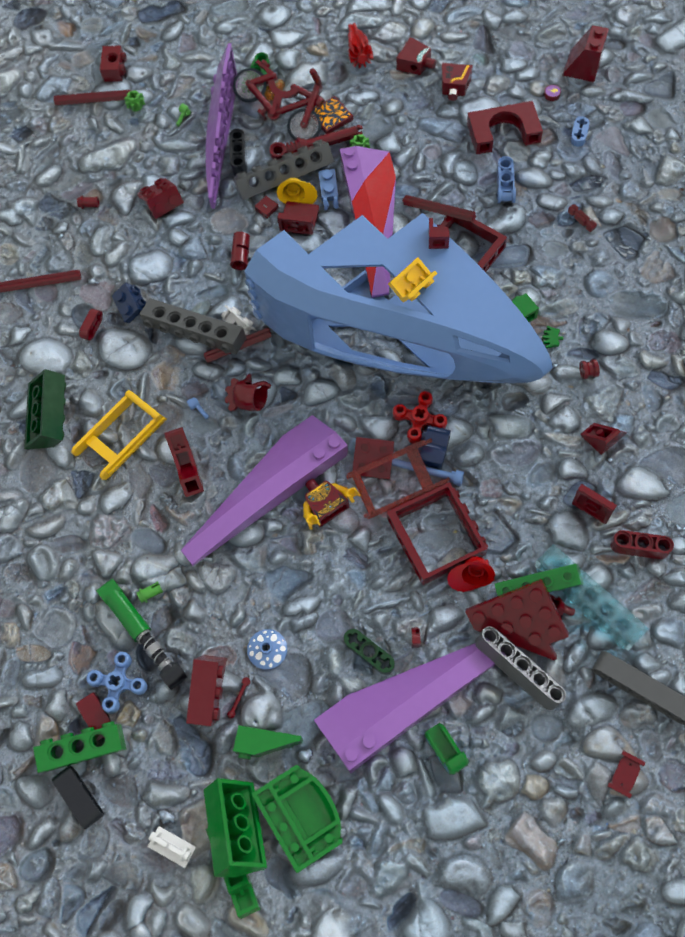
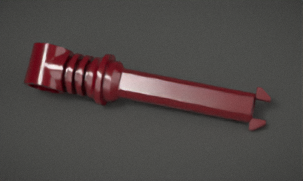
(278, 149)

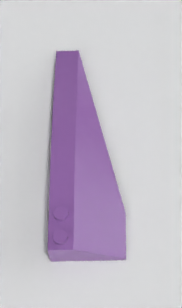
(283, 471)

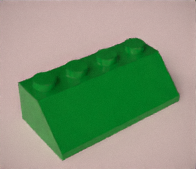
(234, 828)

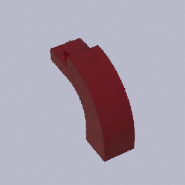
(185, 462)

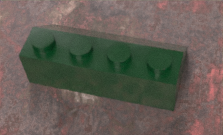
(45, 410)

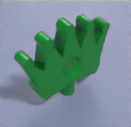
(552, 337)

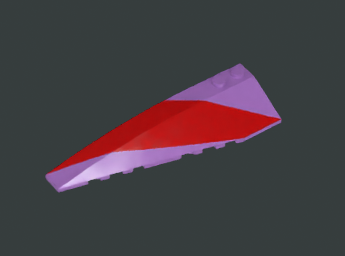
(371, 193)

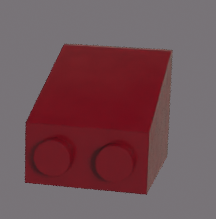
(587, 55)

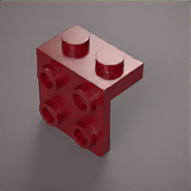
(161, 197)

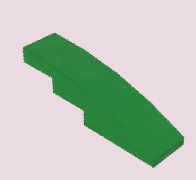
(241, 893)

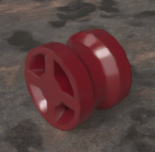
(589, 369)

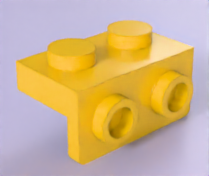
(411, 280)

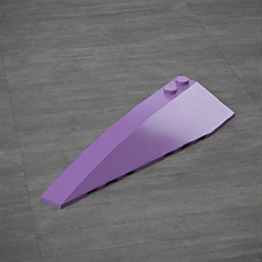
(219, 121)
(384, 711)

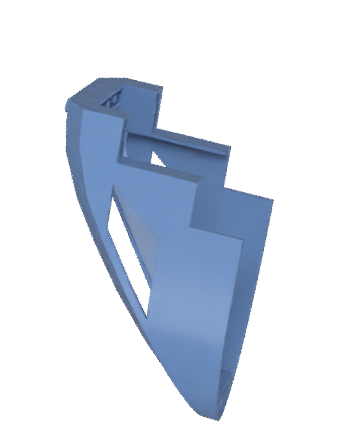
(455, 326)

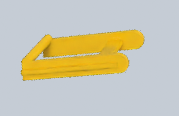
(91, 437)

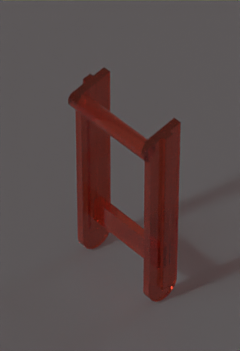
(418, 467)

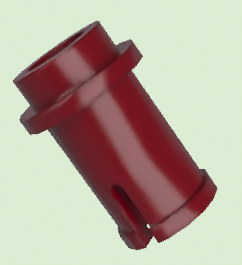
(88, 201)

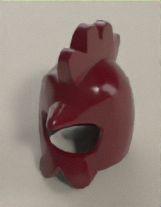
(245, 395)

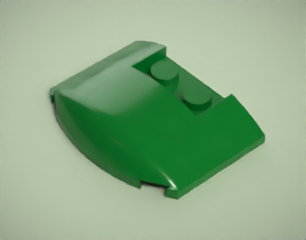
(300, 816)

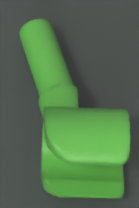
(183, 109)

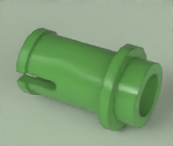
(149, 592)

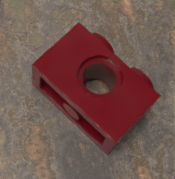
(112, 63)

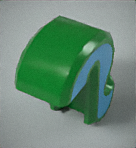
(445, 749)

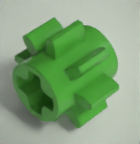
(134, 100)
(360, 140)

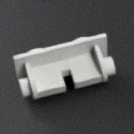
(233, 316)
(171, 846)

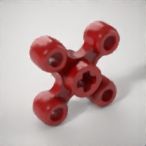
(415, 417)

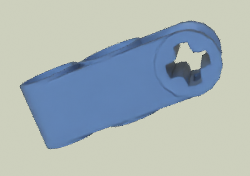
(505, 180)

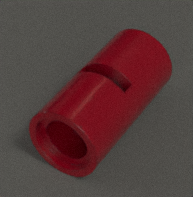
(240, 250)

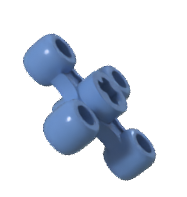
(109, 681)

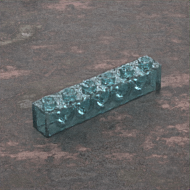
(602, 600)

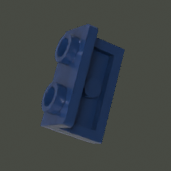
(129, 301)

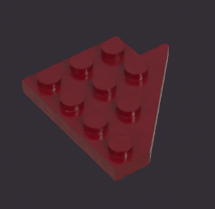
(523, 617)

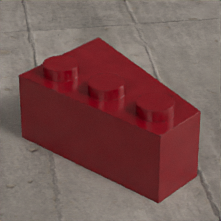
(206, 690)

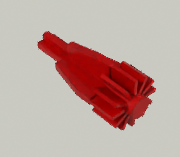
(359, 48)

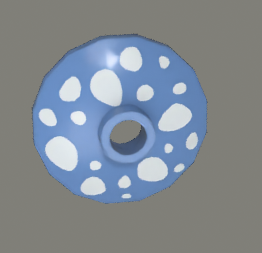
(271, 658)

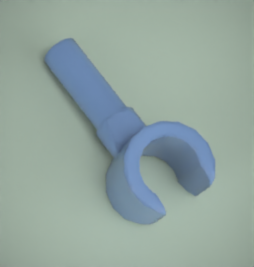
(193, 403)

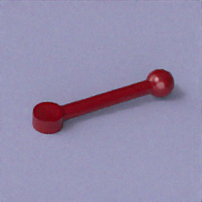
(246, 682)

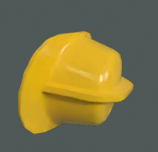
(296, 191)

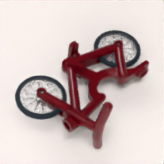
(251, 85)

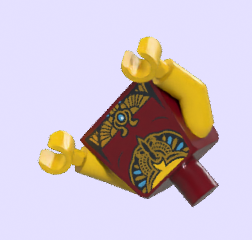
(326, 501)

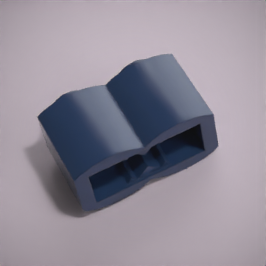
(434, 452)

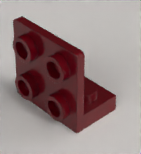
(298, 217)

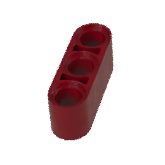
(650, 540)

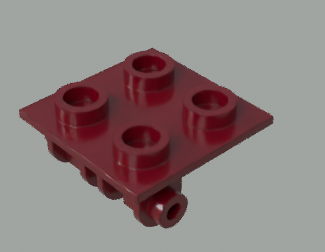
(370, 450)

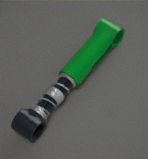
(140, 631)

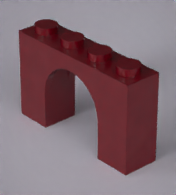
(520, 115)

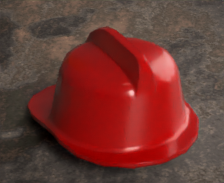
(471, 575)

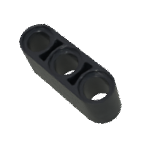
(238, 151)
(77, 797)

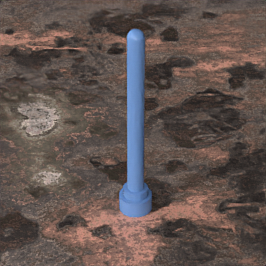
(455, 477)

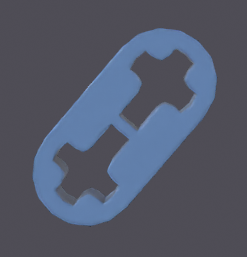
(579, 131)

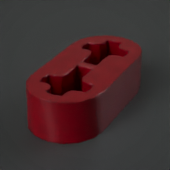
(91, 324)

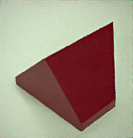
(602, 436)

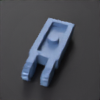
(328, 187)

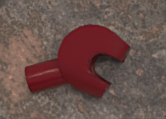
(561, 606)

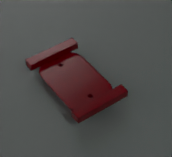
(626, 774)

